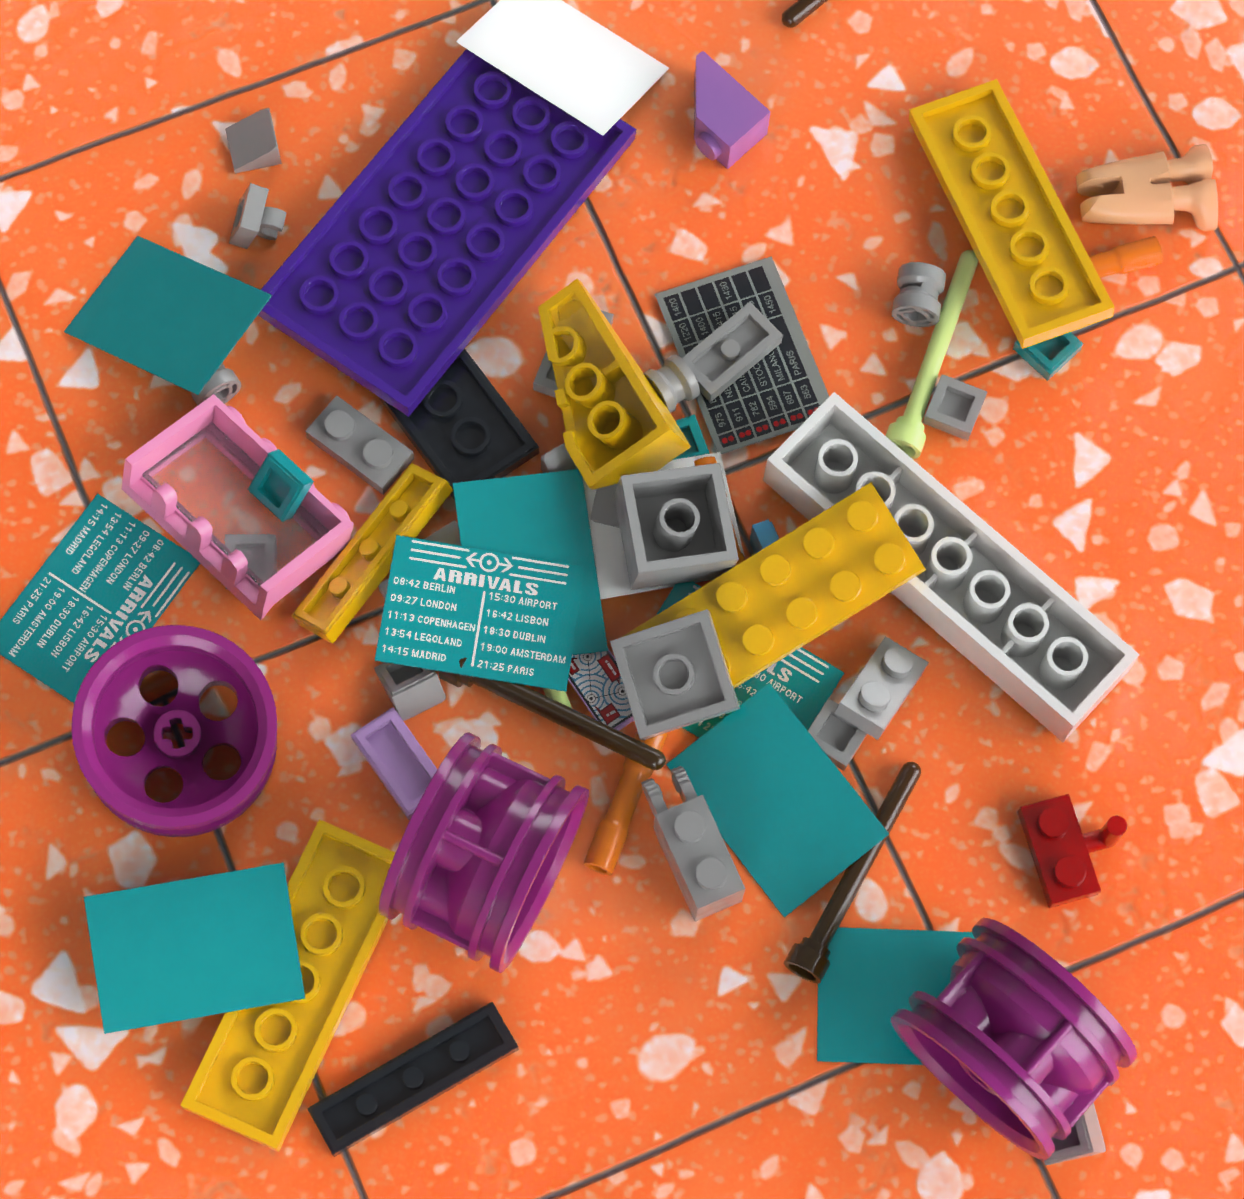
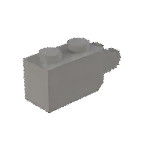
(694, 848)

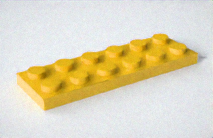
(1010, 214)
(802, 584)
(270, 1053)

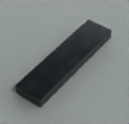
(413, 1079)

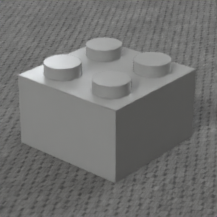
(675, 525)

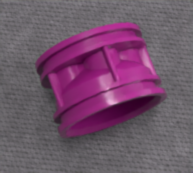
(113, 696)
(482, 851)
(1016, 1038)

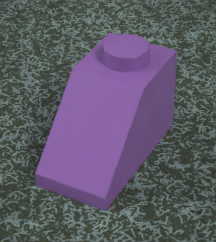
(725, 114)

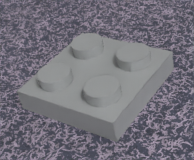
(674, 674)

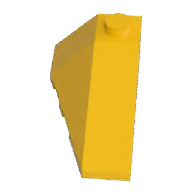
(606, 401)

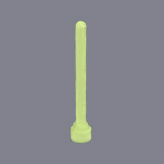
(908, 429)

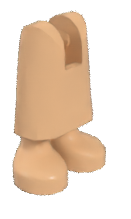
(1141, 190)

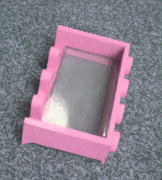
(196, 489)

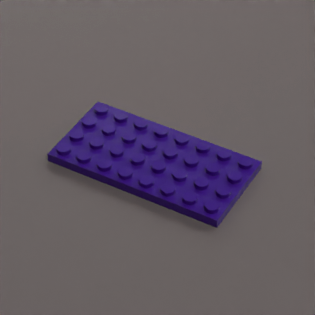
(438, 230)

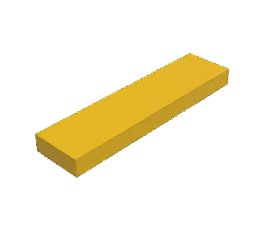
(370, 553)

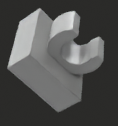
(255, 219)

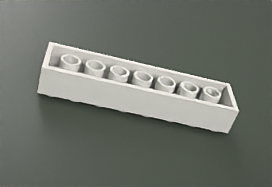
(975, 582)

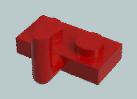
(1062, 849)

